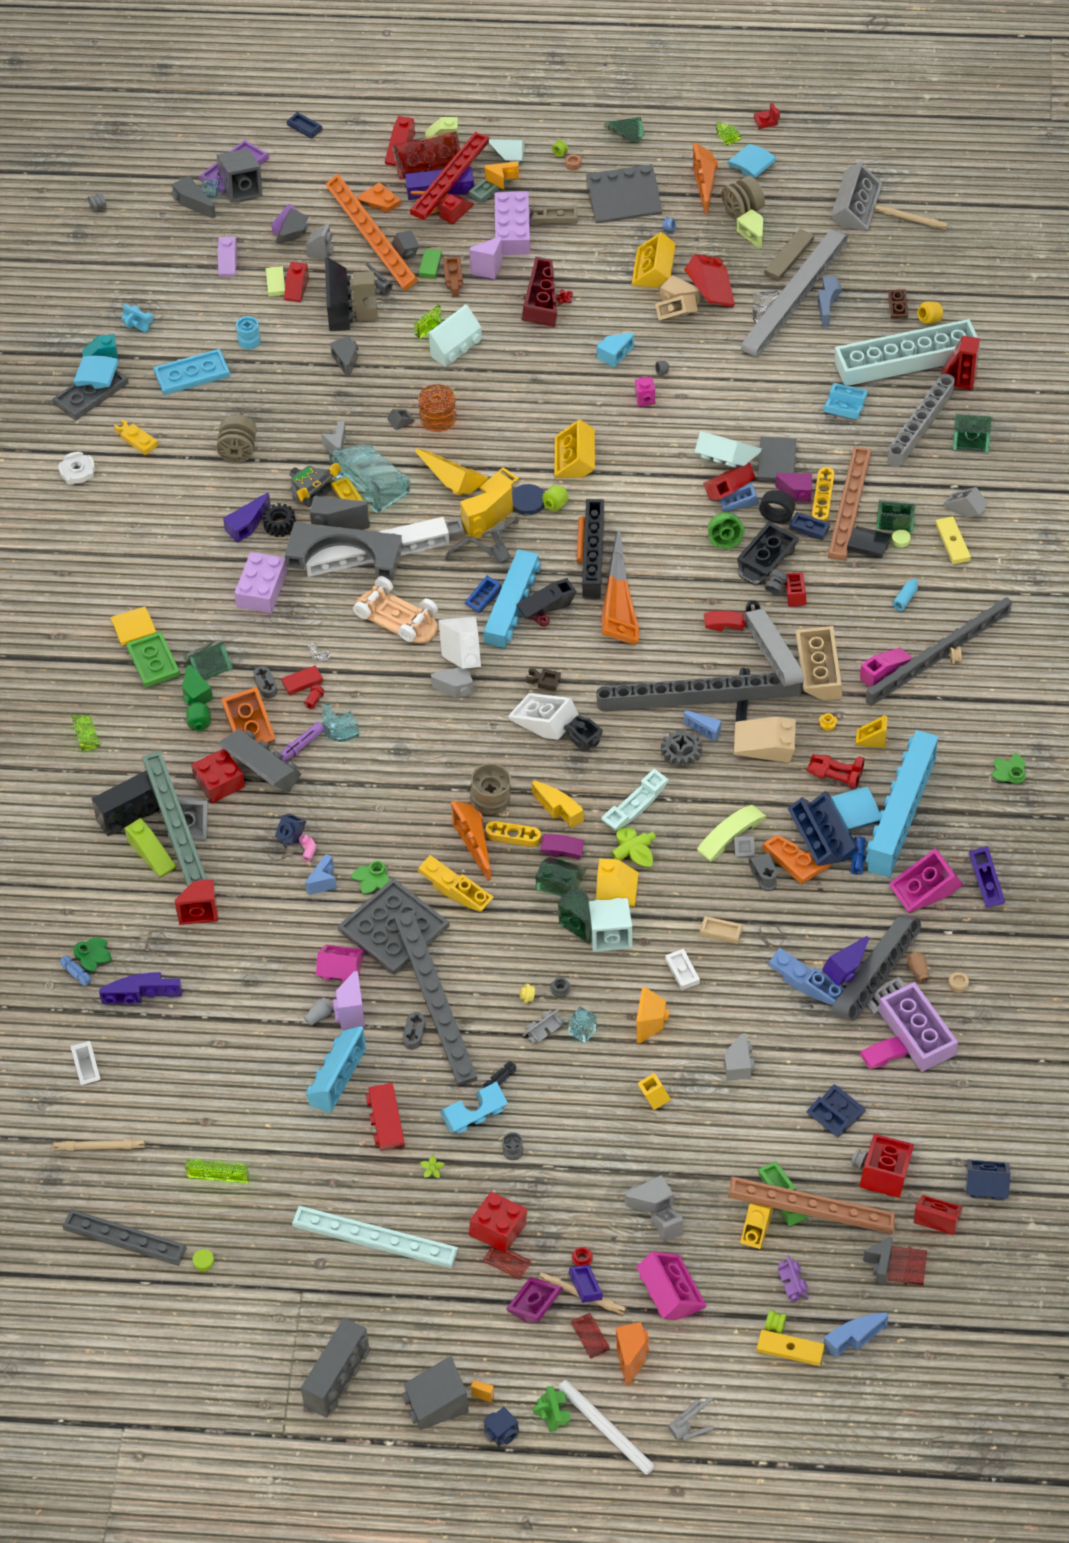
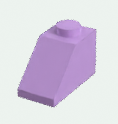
(227, 256)

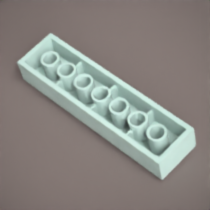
(900, 352)

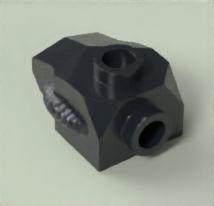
(584, 732)

